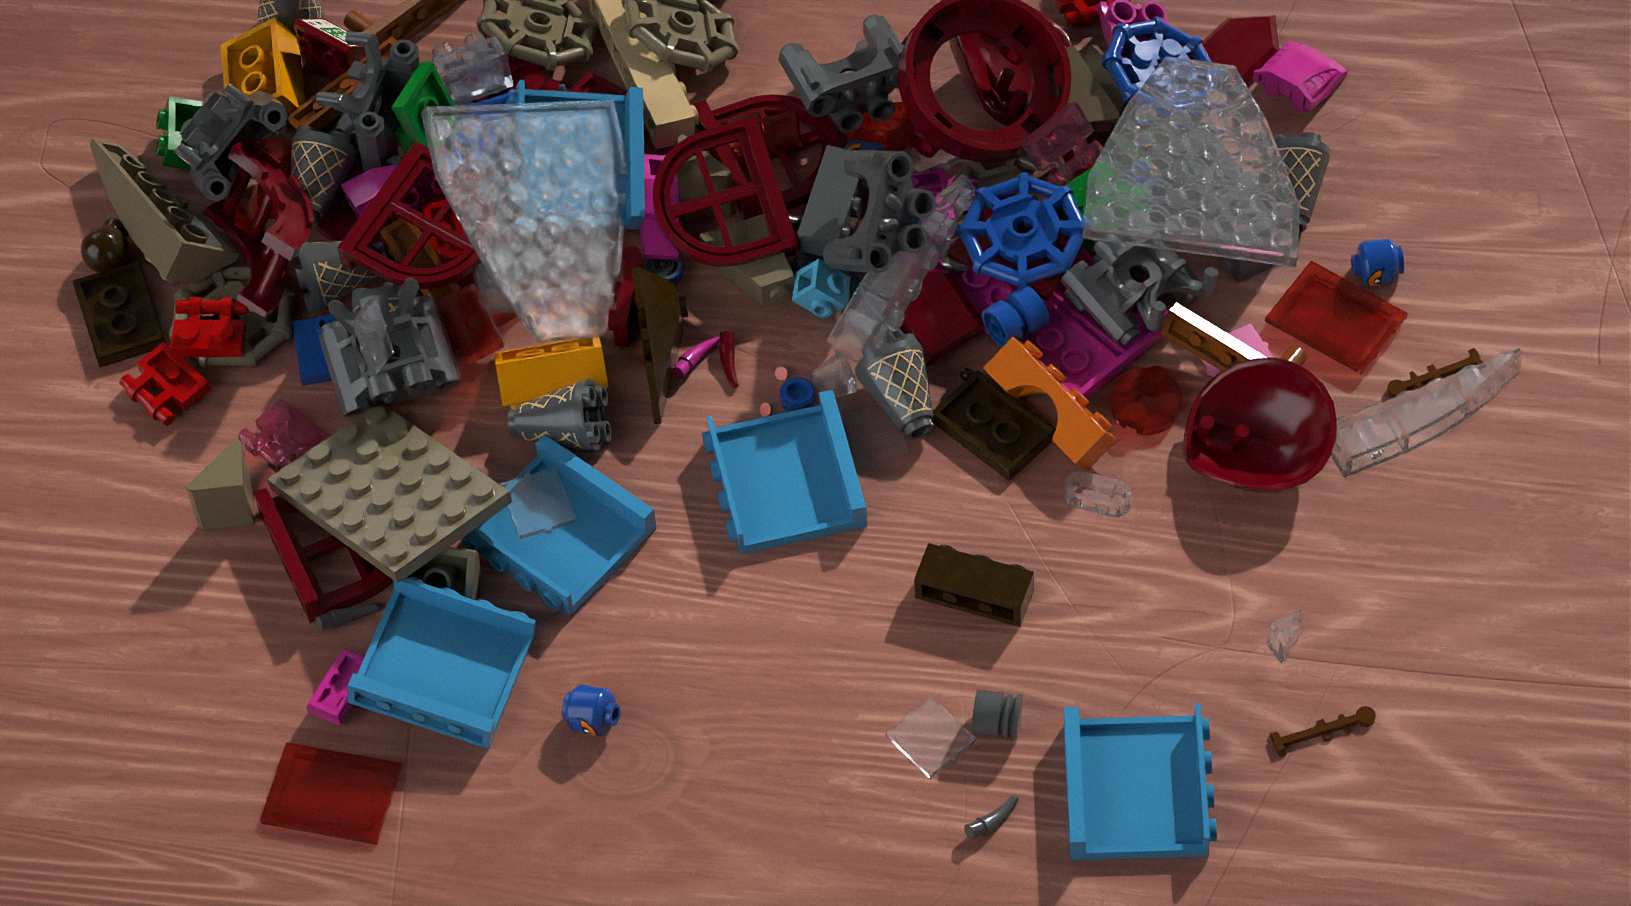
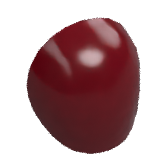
(992, 80)
(1261, 426)

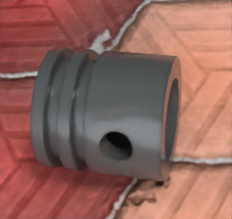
(997, 714)

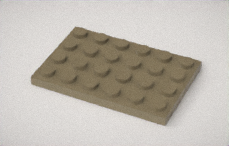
(389, 491)

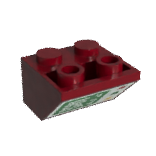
(325, 48)

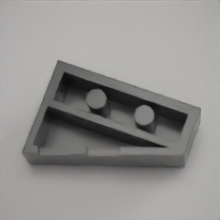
(832, 205)

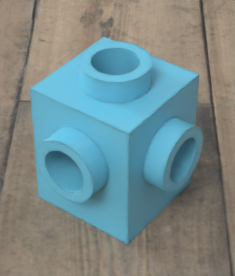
(821, 289)

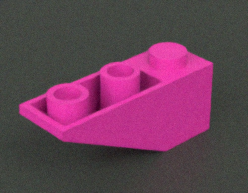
(364, 187)
(653, 241)

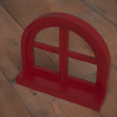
(822, 133)
(763, 185)
(388, 202)
(296, 564)

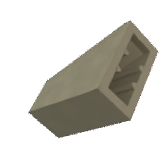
(1087, 93)
(764, 280)

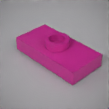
(331, 696)

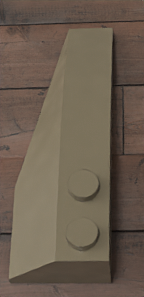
(169, 235)

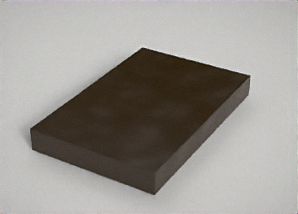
(119, 313)
(993, 425)

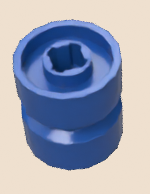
(1019, 315)

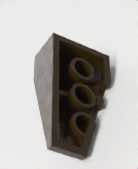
(661, 332)

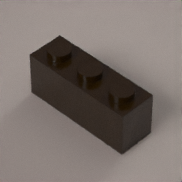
(974, 584)

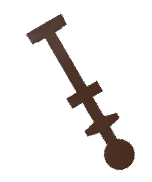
(1398, 386)
(1364, 717)

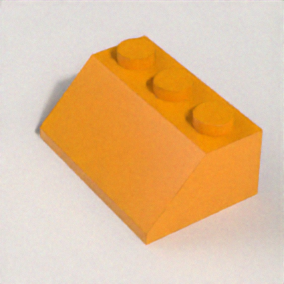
(265, 61)
(548, 367)

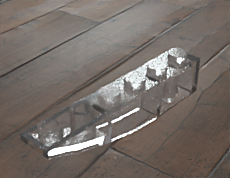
(883, 297)
(1419, 415)

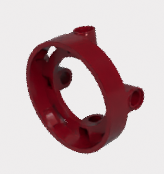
(1024, 38)

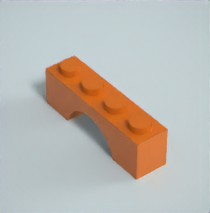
(1078, 431)

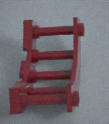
(266, 252)

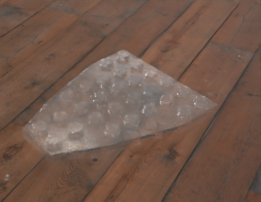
(1194, 171)
(538, 204)

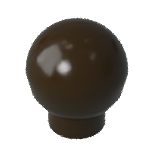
(106, 246)

